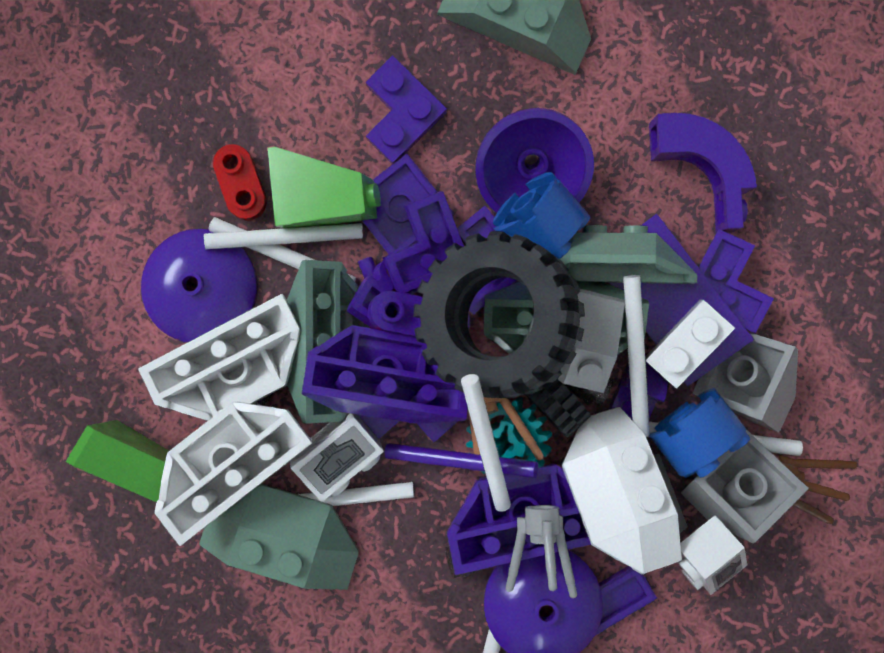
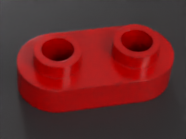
(238, 181)

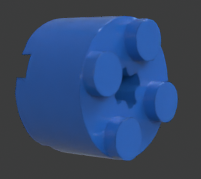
(543, 214)
(699, 434)

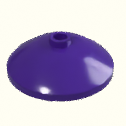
(537, 131)
(223, 291)
(515, 614)

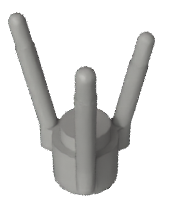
(545, 528)

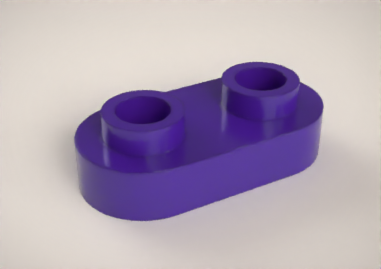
(404, 321)

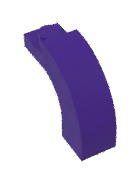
(715, 153)

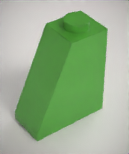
(318, 192)
(121, 457)

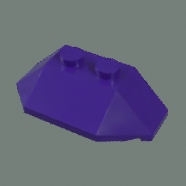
(380, 378)
(486, 537)

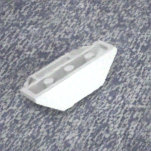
(228, 364)
(224, 464)
(622, 493)

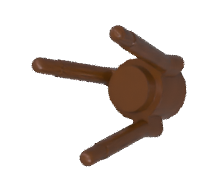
(794, 464)

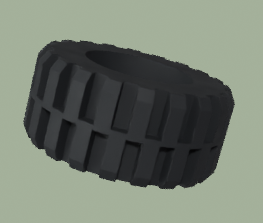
(449, 298)

